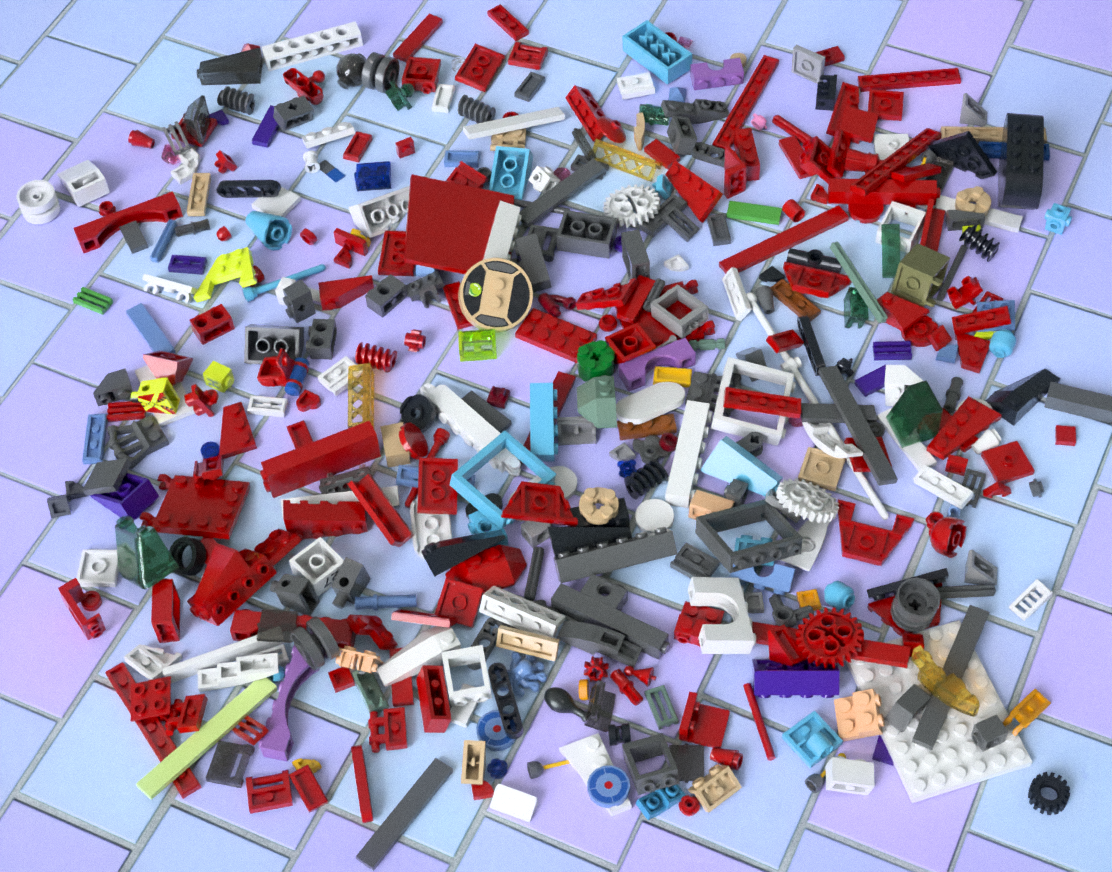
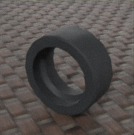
(198, 555)

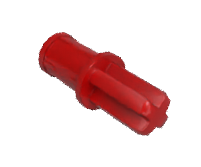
(626, 687)

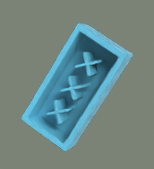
(657, 52)

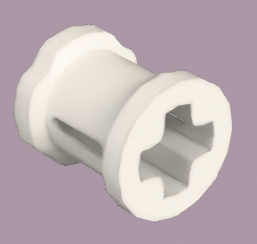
(310, 158)

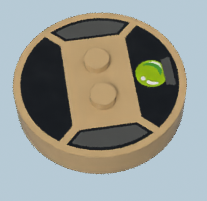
(495, 294)

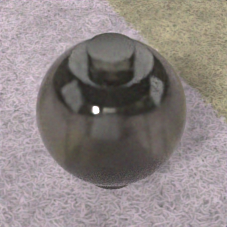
(350, 70)

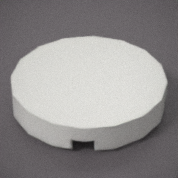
(653, 515)

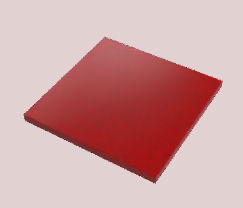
(449, 223)

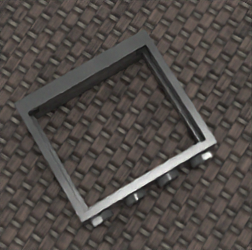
(710, 524)

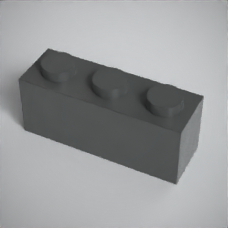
(533, 262)

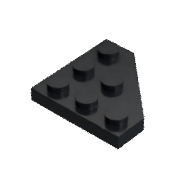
(965, 154)

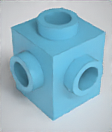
(1057, 218)

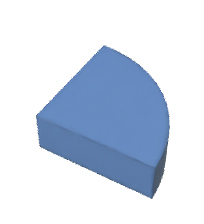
(947, 354)

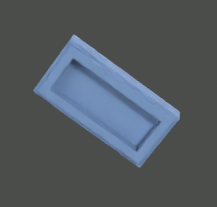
(453, 158)

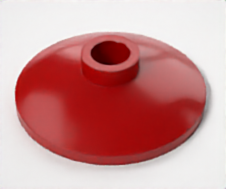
(611, 129)

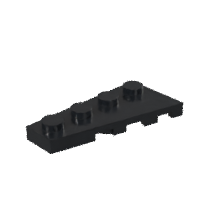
(571, 538)
(879, 592)

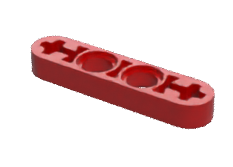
(362, 784)

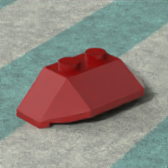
(494, 566)

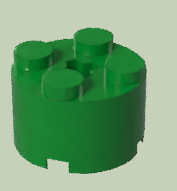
(595, 360)

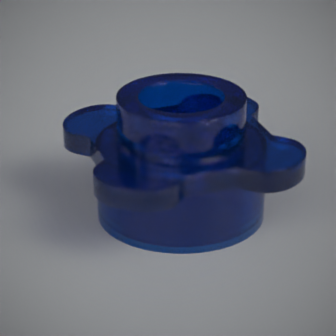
(623, 465)

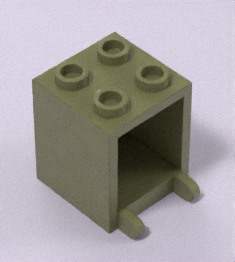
(920, 275)

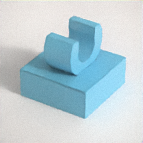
(663, 186)

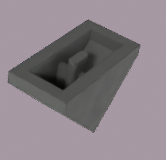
(752, 355)

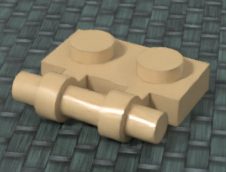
(513, 139)

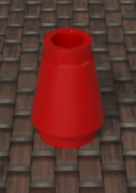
(140, 139)
(727, 757)

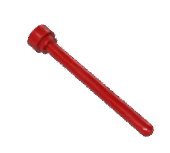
(440, 437)

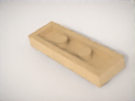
(199, 194)
(527, 643)

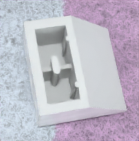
(896, 381)

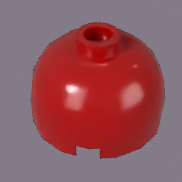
(947, 535)

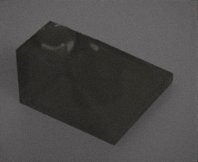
(197, 119)

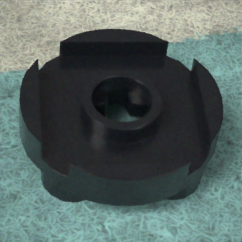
(427, 411)

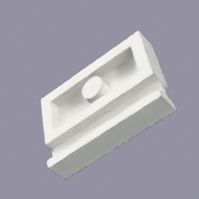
(635, 85)
(336, 377)

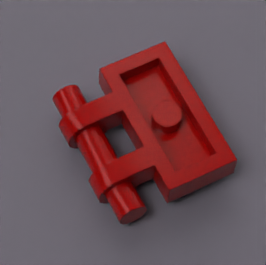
(190, 714)
(395, 729)

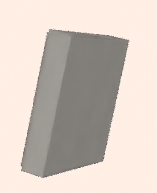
(807, 64)

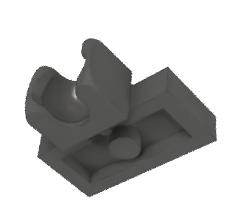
(426, 288)

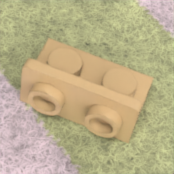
(715, 787)

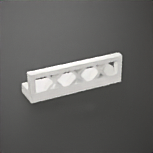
(520, 614)

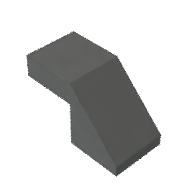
(907, 706)

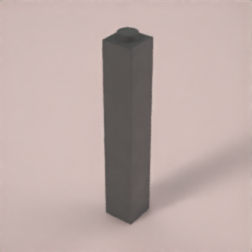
(1079, 402)
(591, 611)

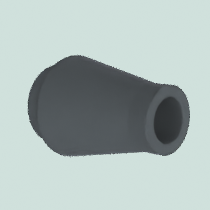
(765, 299)

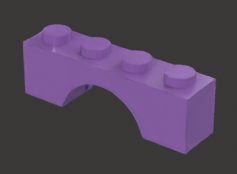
(676, 355)

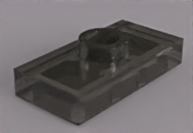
(946, 167)

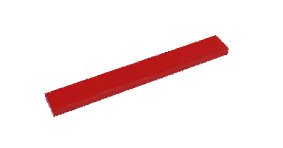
(746, 101)
(895, 162)
(785, 240)
(871, 650)
(151, 729)

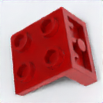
(735, 174)
(703, 723)

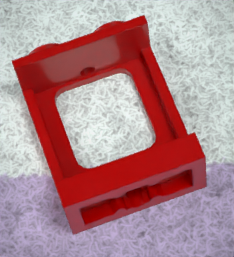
(71, 595)

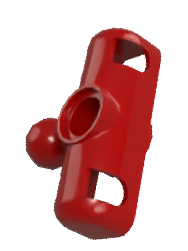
(305, 85)

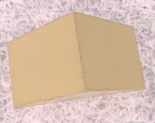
(473, 762)

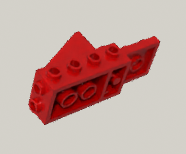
(228, 572)

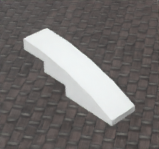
(243, 671)

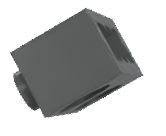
(321, 339)

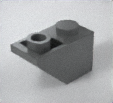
(113, 388)

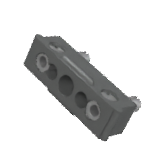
(339, 482)

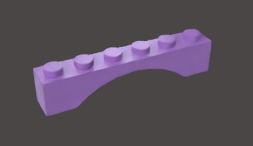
(278, 741)

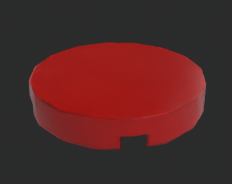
(865, 212)
(918, 332)
(413, 440)

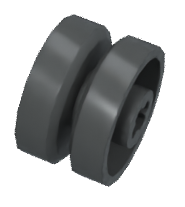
(379, 72)
(315, 643)

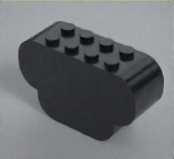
(1021, 162)

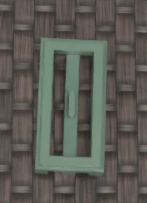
(666, 722)

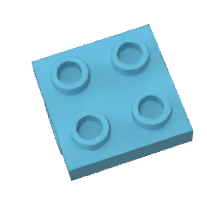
(812, 739)

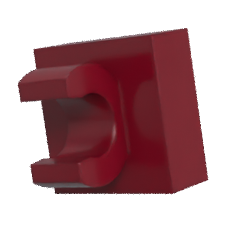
(498, 397)

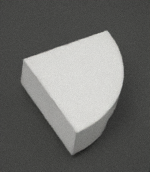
(676, 264)

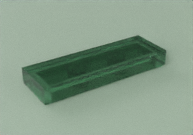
(890, 249)

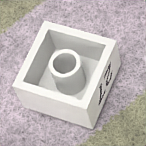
(318, 564)

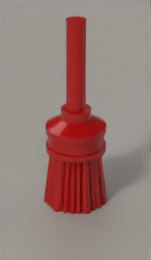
(862, 161)

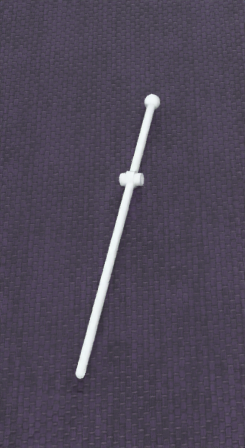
(791, 365)

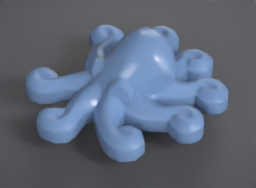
(524, 674)

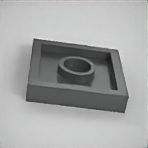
(106, 476)

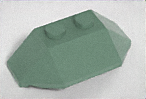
(598, 402)

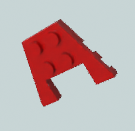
(869, 542)

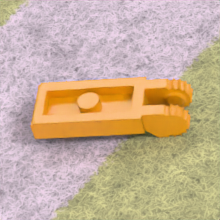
(1027, 711)

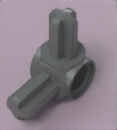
(785, 615)

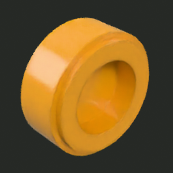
(584, 689)

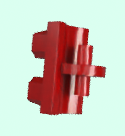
(965, 294)
(201, 400)

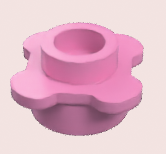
(759, 122)

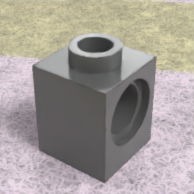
(989, 733)

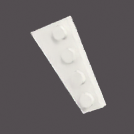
(587, 756)

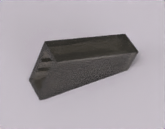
(232, 69)

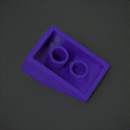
(131, 498)

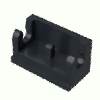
(826, 93)

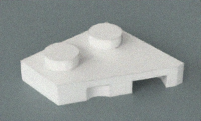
(151, 660)

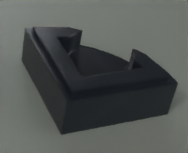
(771, 275)

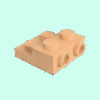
(859, 715)

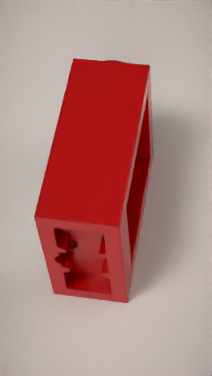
(166, 611)

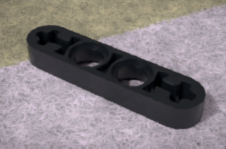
(229, 188)
(810, 343)
(505, 700)

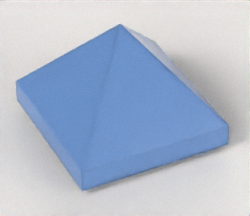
(677, 94)

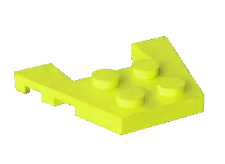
(225, 268)

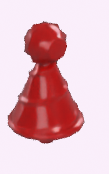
(643, 675)

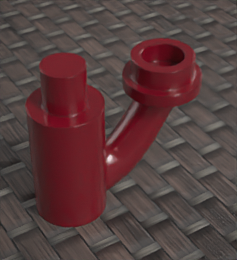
(549, 303)

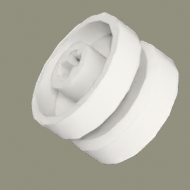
(38, 202)

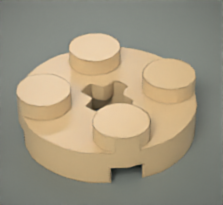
(976, 195)
(598, 495)

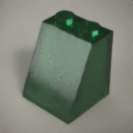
(915, 415)

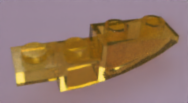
(947, 689)

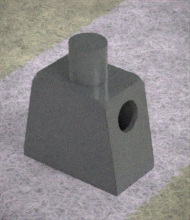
(349, 582)
(296, 593)

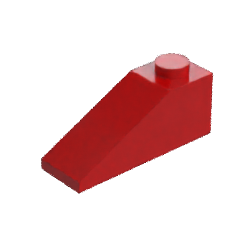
(341, 292)

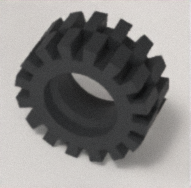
(1053, 783)

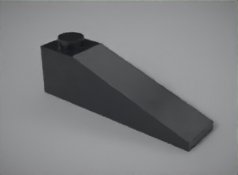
(1021, 395)
(450, 552)

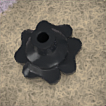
(845, 366)

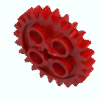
(830, 637)

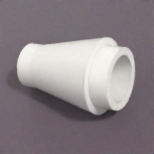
(988, 440)

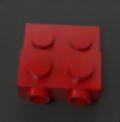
(422, 73)
(815, 158)
(691, 622)

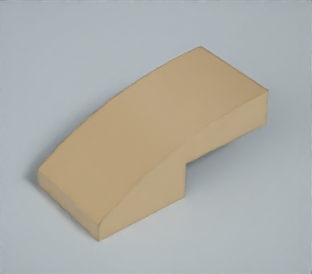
(639, 131)

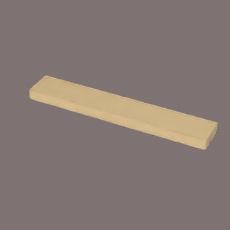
(987, 134)

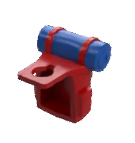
(284, 372)

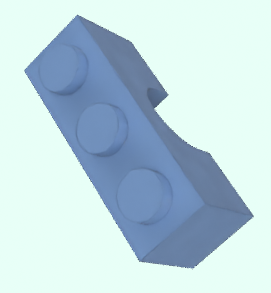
(780, 579)

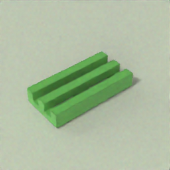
(94, 298)

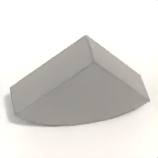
(622, 453)

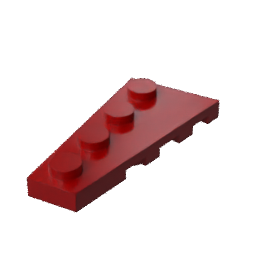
(847, 96)
(697, 193)
(962, 427)

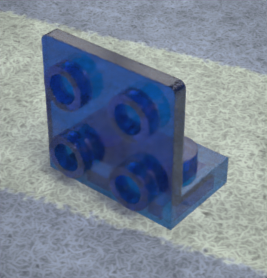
(373, 176)

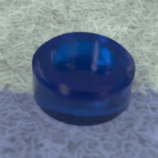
(209, 450)

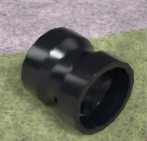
(614, 735)

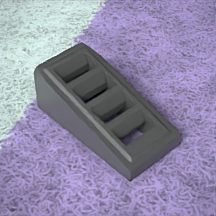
(956, 219)

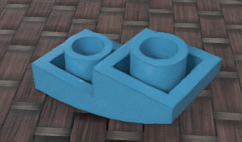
(660, 801)

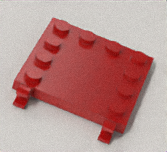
(658, 332)
(198, 507)

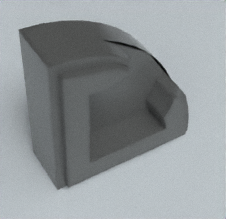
(74, 490)

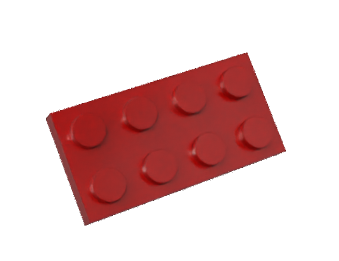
(554, 334)

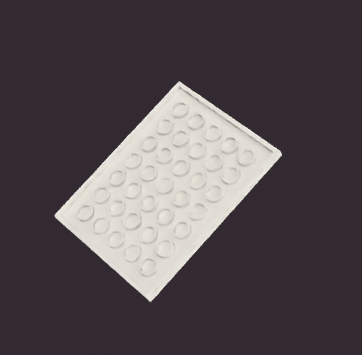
(955, 757)

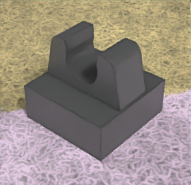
(59, 506)

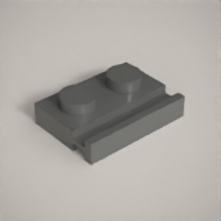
(694, 562)

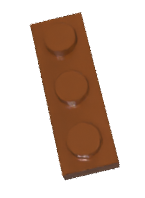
(655, 426)

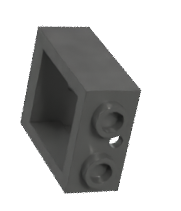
(635, 254)
(646, 749)

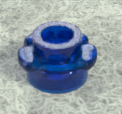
(501, 772)

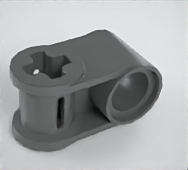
(752, 443)

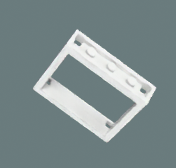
(743, 428)

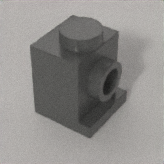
(737, 492)

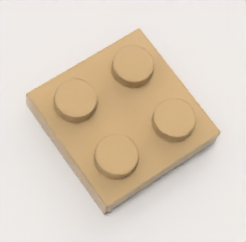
(821, 469)

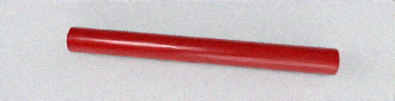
(759, 721)

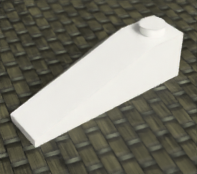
(421, 651)

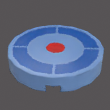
(492, 731)
(608, 786)

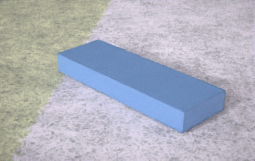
(95, 438)

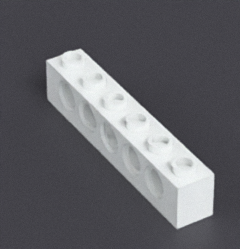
(312, 46)

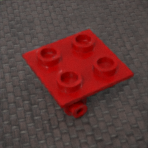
(151, 699)

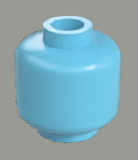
(1002, 343)
(839, 595)

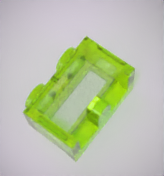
(477, 345)

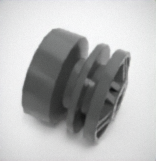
(915, 604)

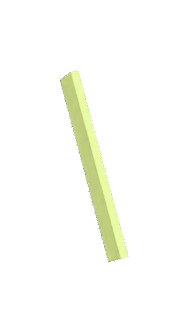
(206, 737)

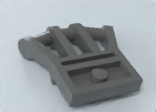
(704, 386)
(149, 438)

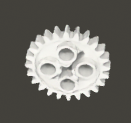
(642, 200)
(807, 500)

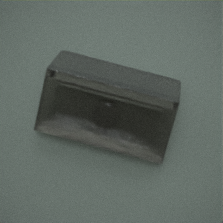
(600, 707)

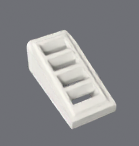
(1042, 589)

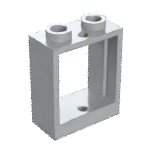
(688, 323)

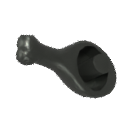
(562, 702)

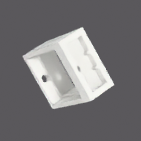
(913, 217)
(464, 657)

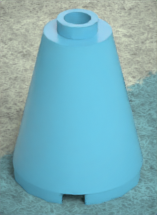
(269, 229)

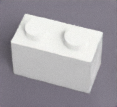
(850, 775)

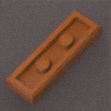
(794, 300)

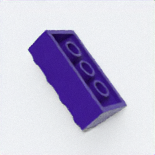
(800, 679)

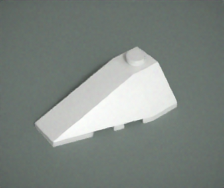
(380, 212)

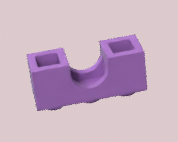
(705, 78)

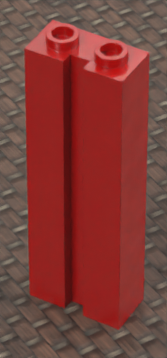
(317, 459)

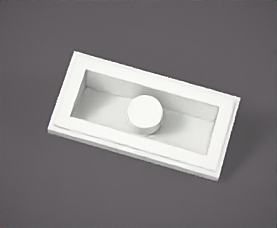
(514, 802)

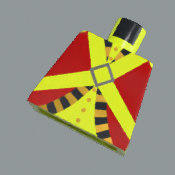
(157, 396)

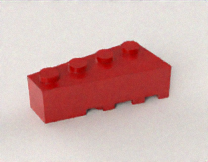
(324, 518)

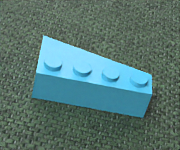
(542, 421)

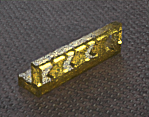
(630, 156)
(367, 392)

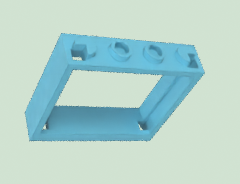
(475, 497)

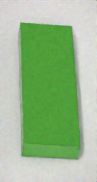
(754, 212)

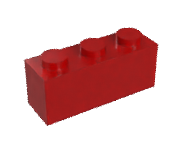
(746, 151)
(433, 699)

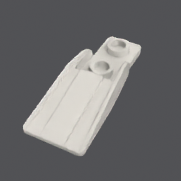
(812, 542)

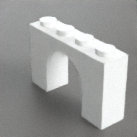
(729, 596)

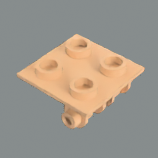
(366, 662)

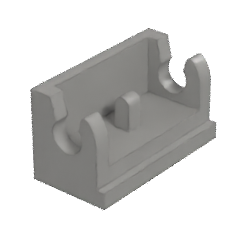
(575, 431)

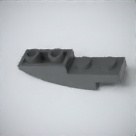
(698, 112)
(599, 639)

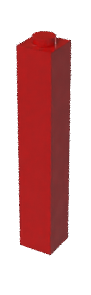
(906, 193)

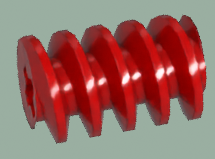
(377, 359)

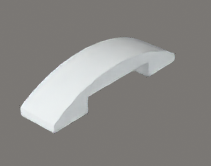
(819, 435)

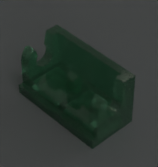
(854, 309)

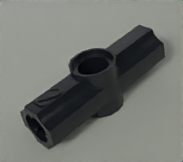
(814, 259)

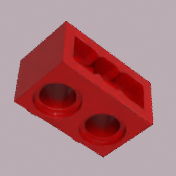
(212, 324)

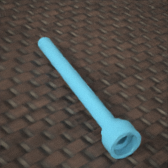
(251, 292)

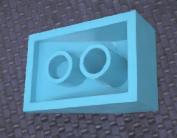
(511, 171)

